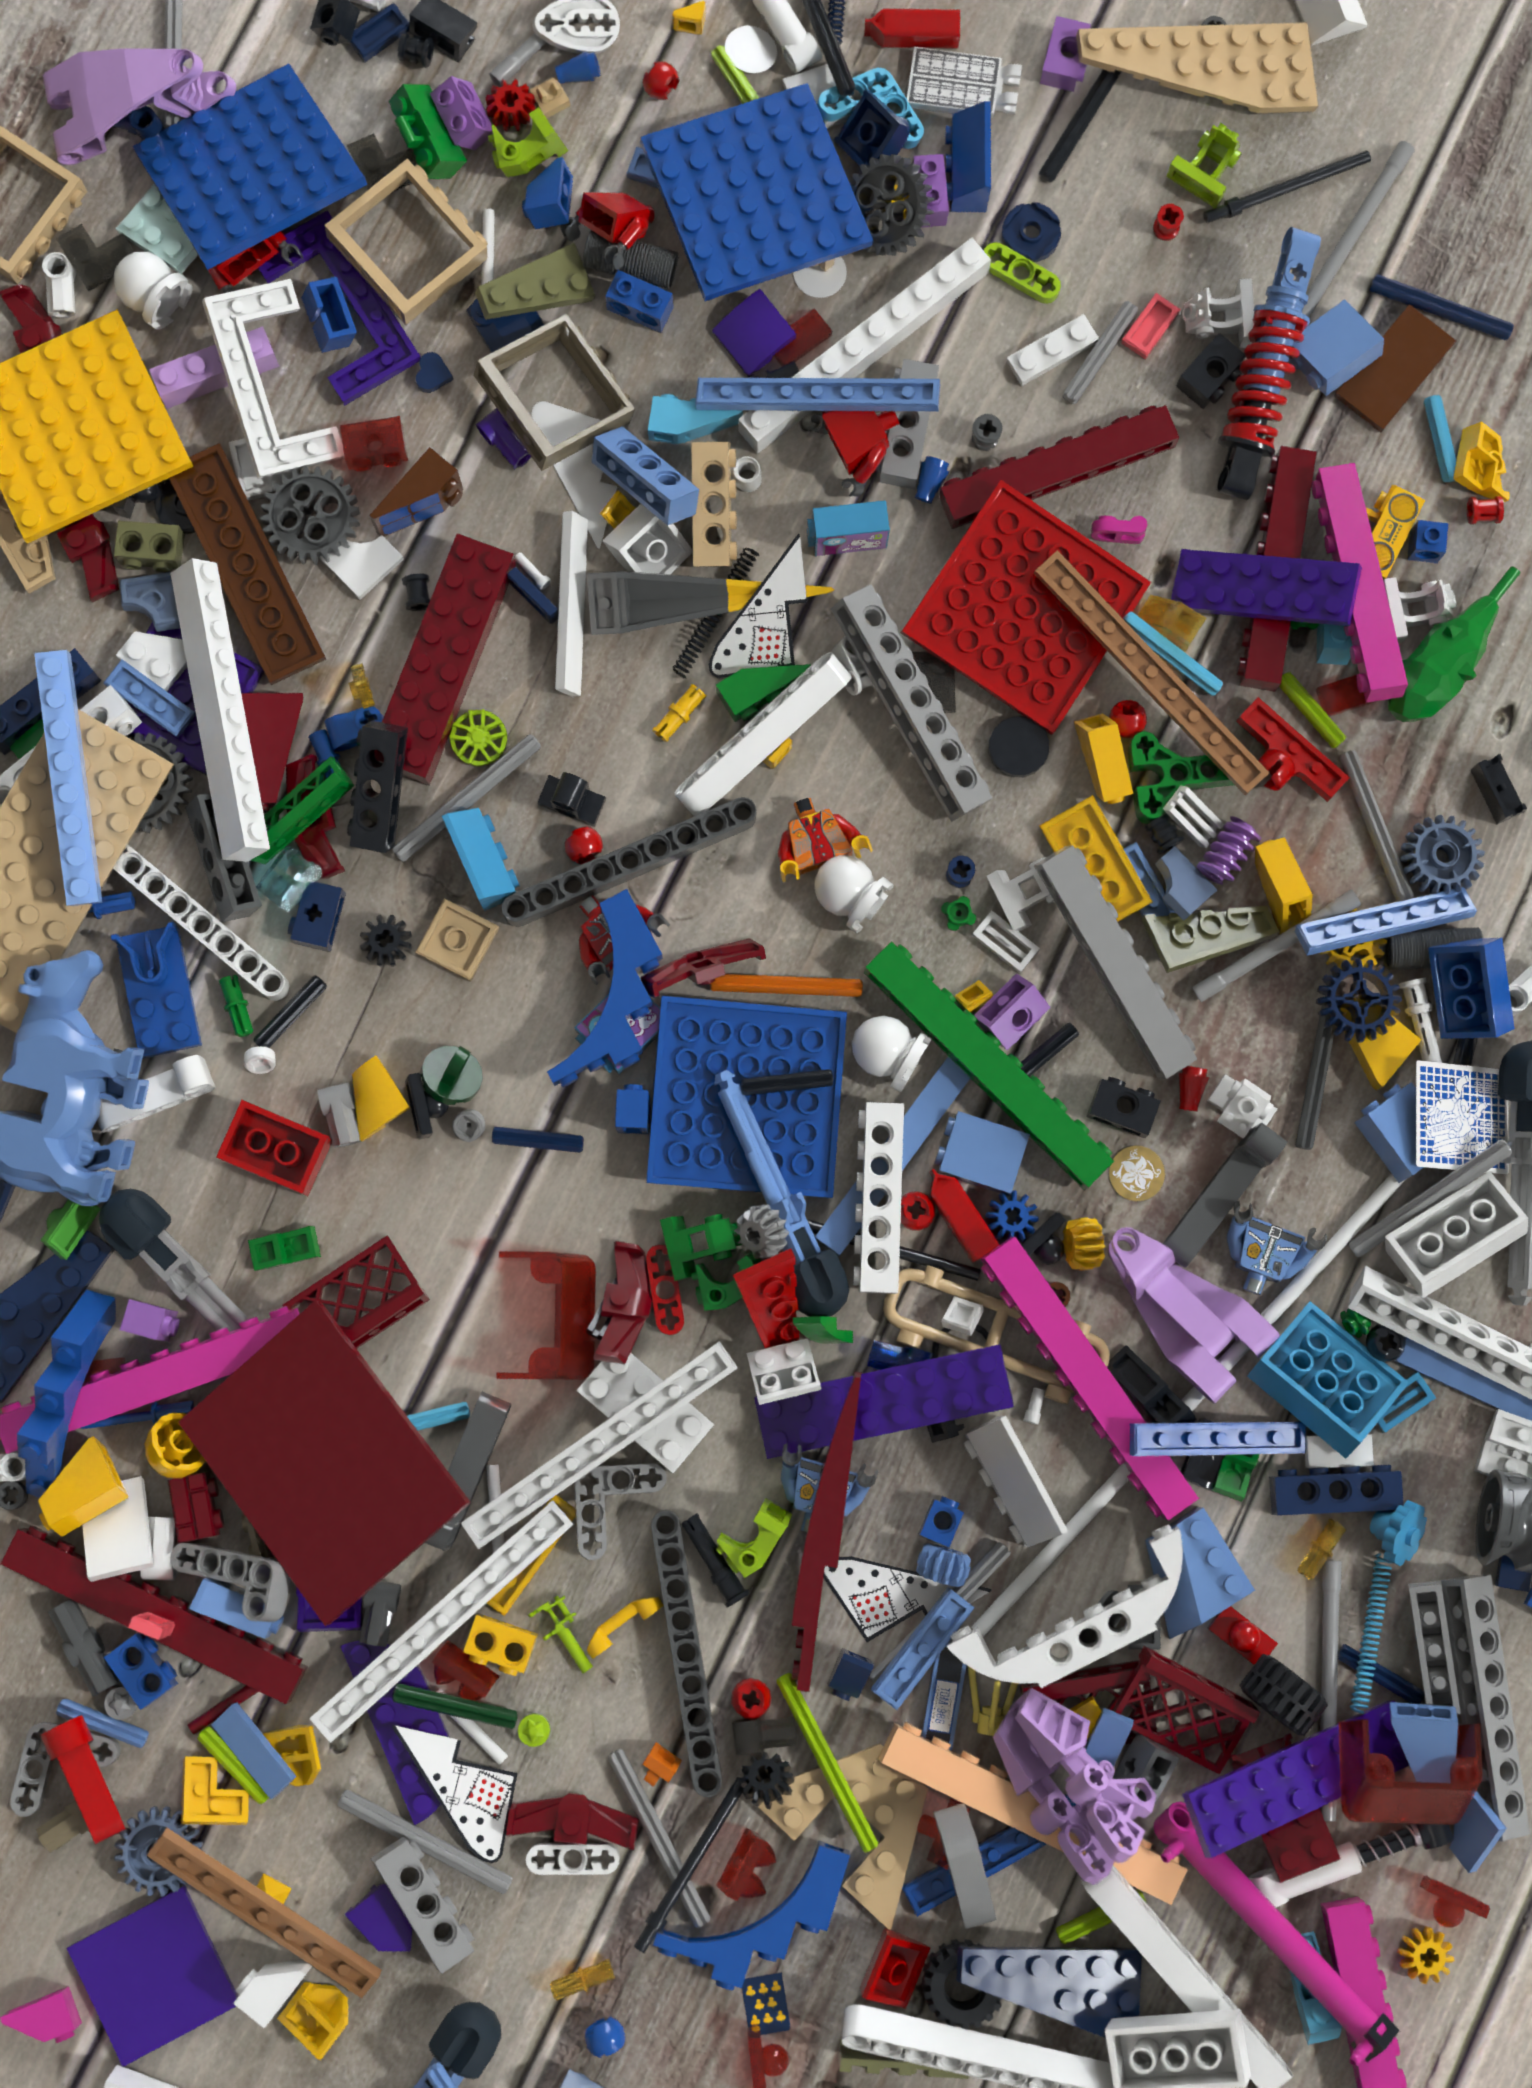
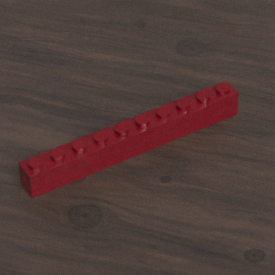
(121, 1598)

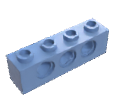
(645, 475)

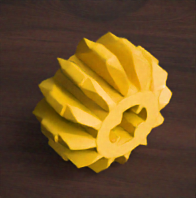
(1084, 1243)
(1431, 1965)

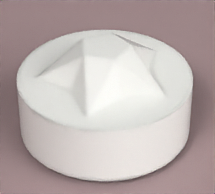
(259, 1060)

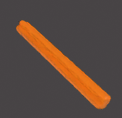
(788, 985)

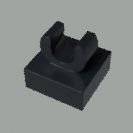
(944, 1430)

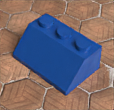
(969, 158)
(1471, 989)

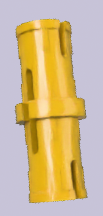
(679, 713)

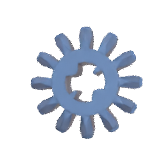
(943, 1565)

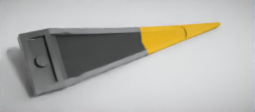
(642, 600)

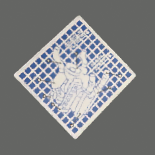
(1457, 1114)

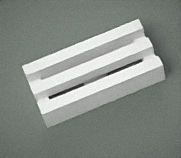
(1209, 830)
(1026, 958)

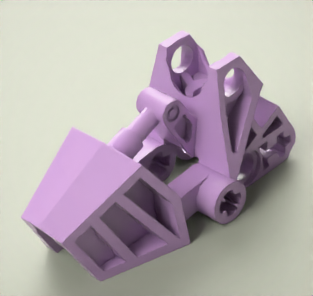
(1032, 1744)

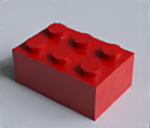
(274, 1148)

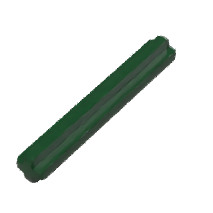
(454, 1706)

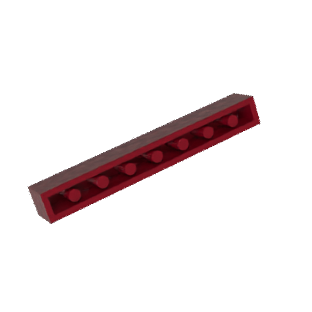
(1063, 464)
(1282, 537)

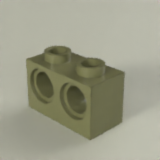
(152, 538)

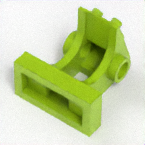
(1220, 146)
(531, 151)
(771, 1523)

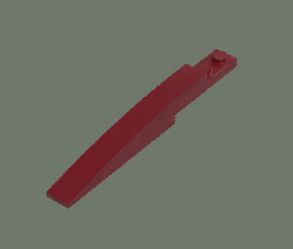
(824, 1534)

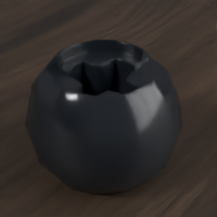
(1375, 1347)

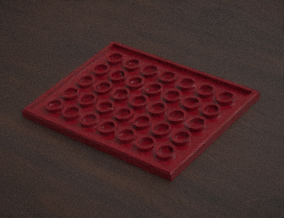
(323, 1462)

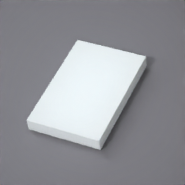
(119, 1537)

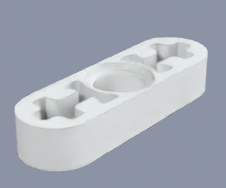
(549, 1869)

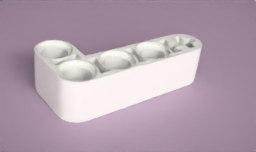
(182, 1083)

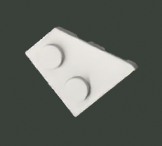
(156, 657)

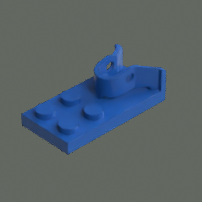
(158, 990)

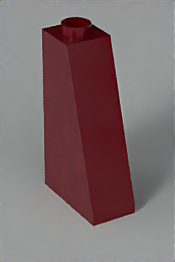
(271, 730)

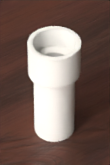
(1033, 1414)

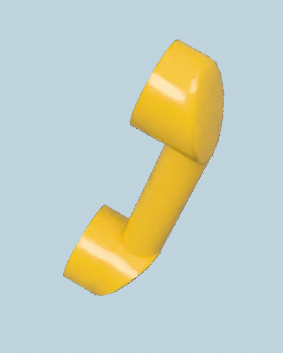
(643, 1606)

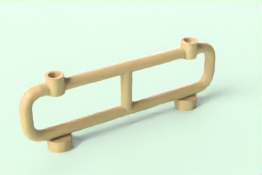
(913, 1332)

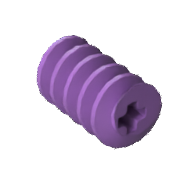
(1227, 850)

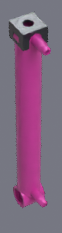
(1369, 2031)

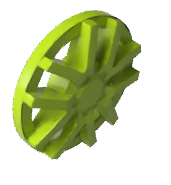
(478, 737)

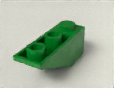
(754, 687)

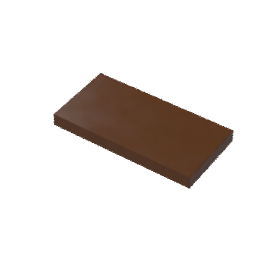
(1409, 355)

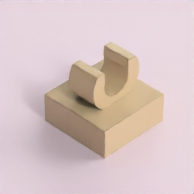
(550, 97)

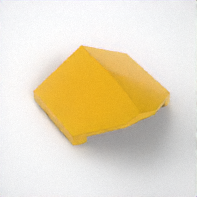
(298, 1750)
(316, 2016)

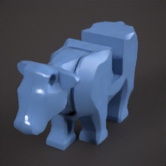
(68, 1061)

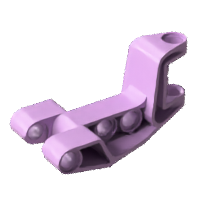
(114, 82)
(1187, 1313)

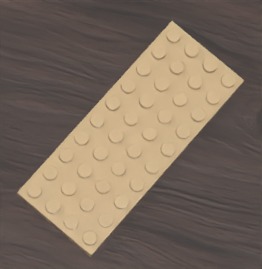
(32, 894)

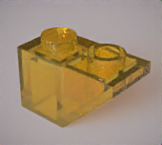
(1172, 620)

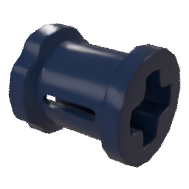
(965, 864)

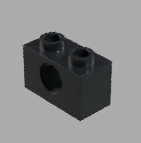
(1218, 355)
(1105, 1110)

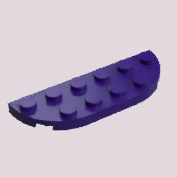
(386, 1713)

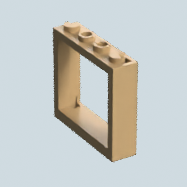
(52, 220)
(404, 308)

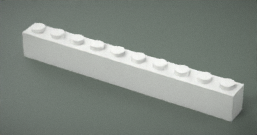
(877, 335)
(219, 711)

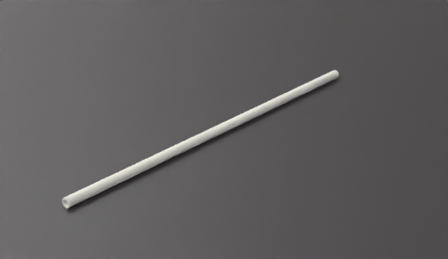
(1192, 1400)

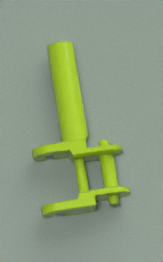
(564, 1633)

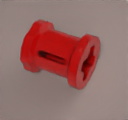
(1169, 228)
(1485, 510)

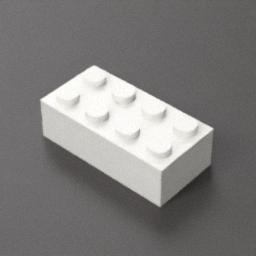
(1456, 1234)
(618, 1385)
(1179, 2050)

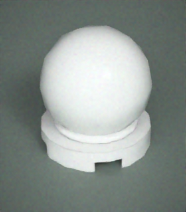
(149, 287)
(848, 889)
(887, 1049)

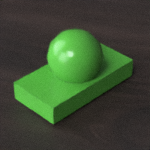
(67, 1227)

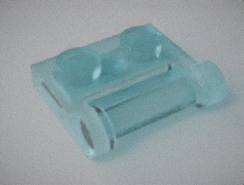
(281, 886)

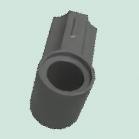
(380, 1606)

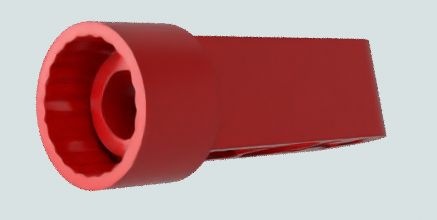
(71, 1748)

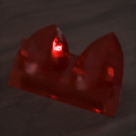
(474, 1678)
(738, 1876)

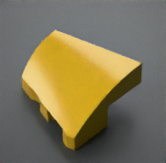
(1481, 462)
(376, 1098)

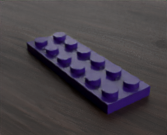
(1267, 586)

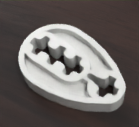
(566, 37)

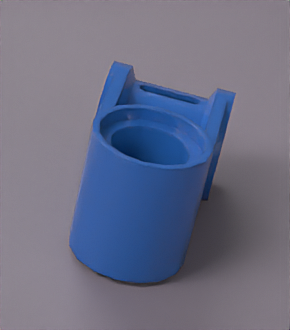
(345, 726)

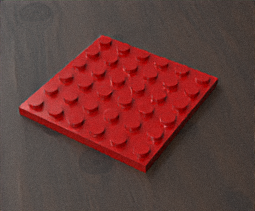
(1003, 624)

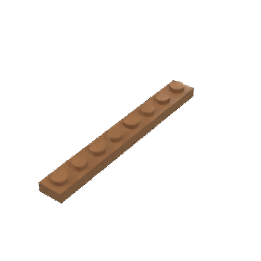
(264, 1912)

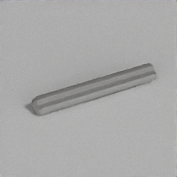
(1100, 352)

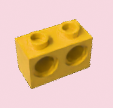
(502, 1635)

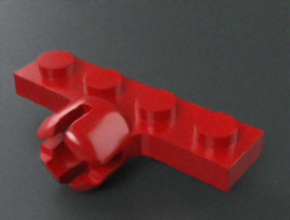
(1289, 752)

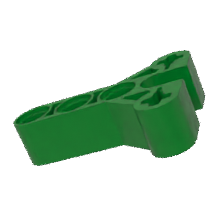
(1161, 761)

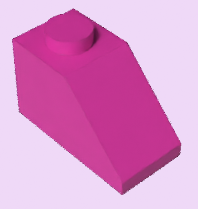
(46, 2017)

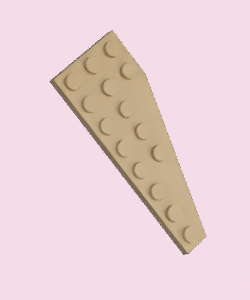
(1240, 64)

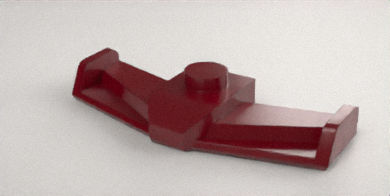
(31, 315)
(90, 541)
(312, 841)
(701, 965)
(625, 1303)
(573, 1820)

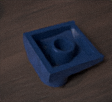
(872, 131)
(502, 330)

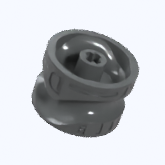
(1505, 1520)

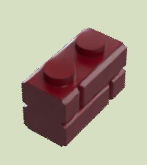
(195, 1507)

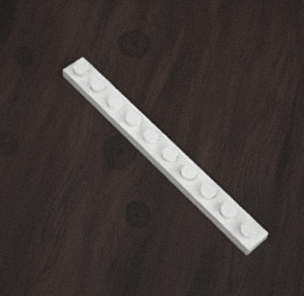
(599, 1445)
(441, 1621)

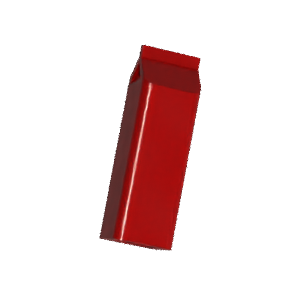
(915, 28)
(961, 1216)

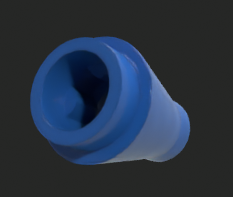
(579, 69)
(931, 477)

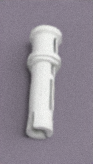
(1424, 1007)

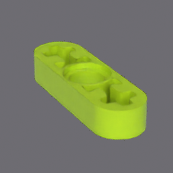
(1044, 275)

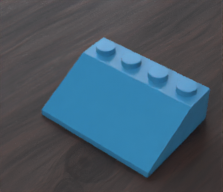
(1328, 1380)

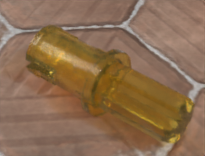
(1321, 1549)
(582, 1979)

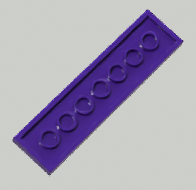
(891, 1400)
(1281, 1785)

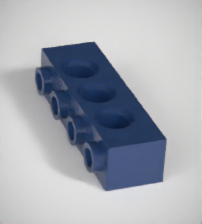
(24, 707)
(1386, 1493)

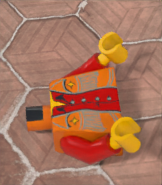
(816, 839)

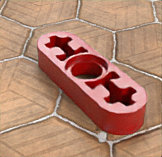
(661, 1314)

